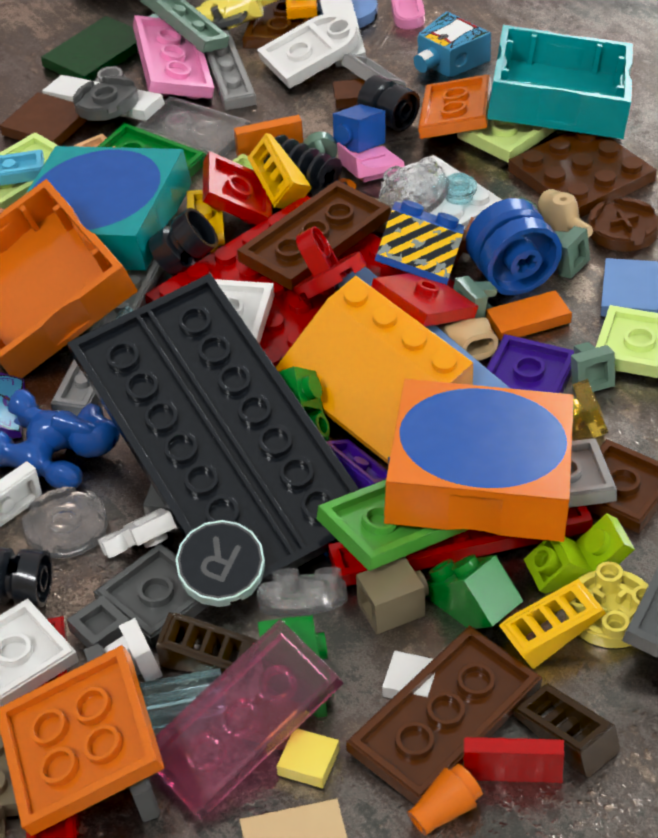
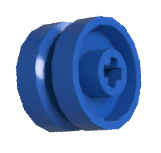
(513, 246)

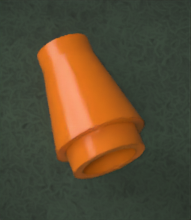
(447, 798)

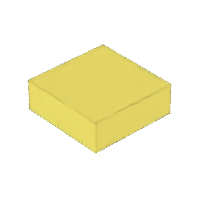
(308, 758)

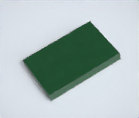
(92, 49)

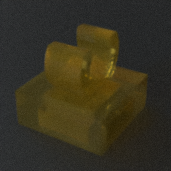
(587, 410)

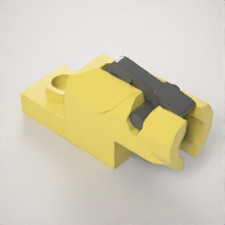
(232, 13)

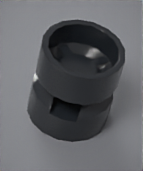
(399, 102)
(187, 239)
(25, 576)

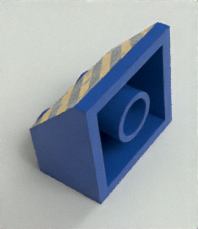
(420, 241)

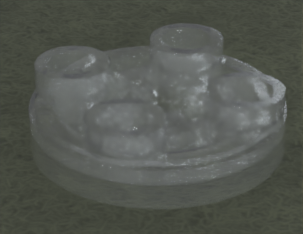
(417, 182)
(302, 594)

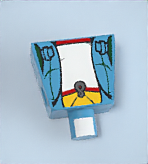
(452, 46)

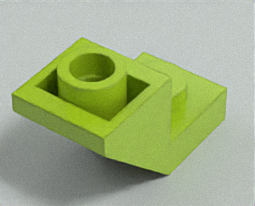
(560, 563)

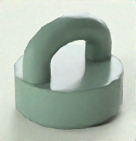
(323, 142)

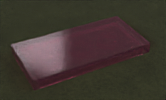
(243, 717)

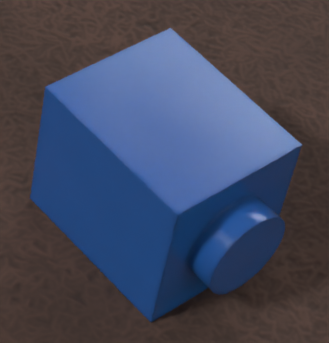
(359, 127)

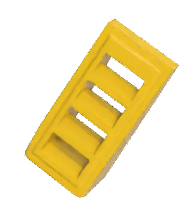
(294, 182)
(549, 642)

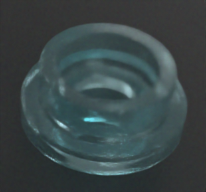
(461, 188)

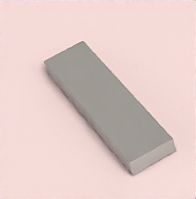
(230, 77)

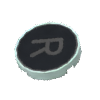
(220, 563)

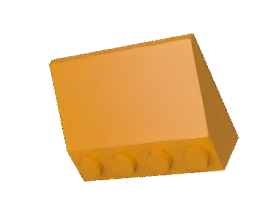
(362, 356)

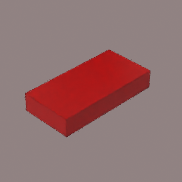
(514, 759)

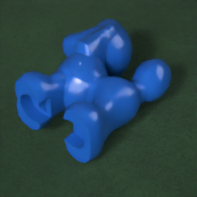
(54, 430)

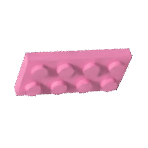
(170, 60)

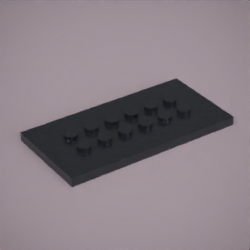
(215, 422)

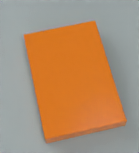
(455, 106)

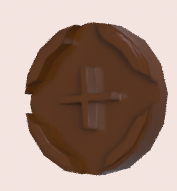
(624, 224)

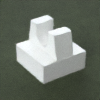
(140, 652)

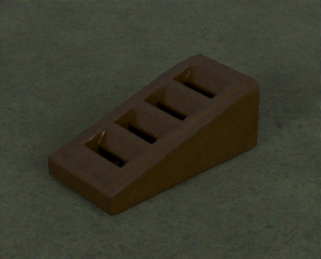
(192, 632)
(586, 751)

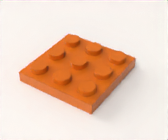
(78, 740)

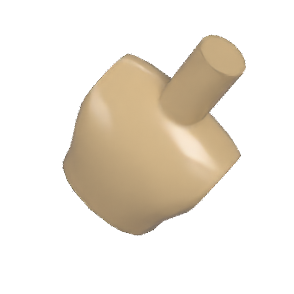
(561, 211)
(473, 336)

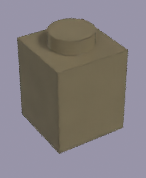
(392, 595)

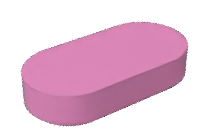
(408, 13)

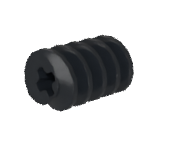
(316, 166)

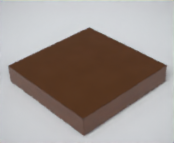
(46, 116)
(635, 483)

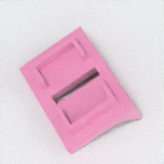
(370, 163)

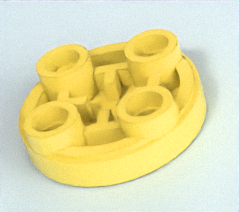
(619, 596)

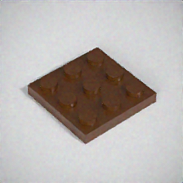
(585, 166)

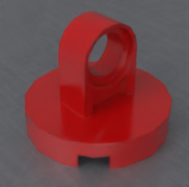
(323, 264)

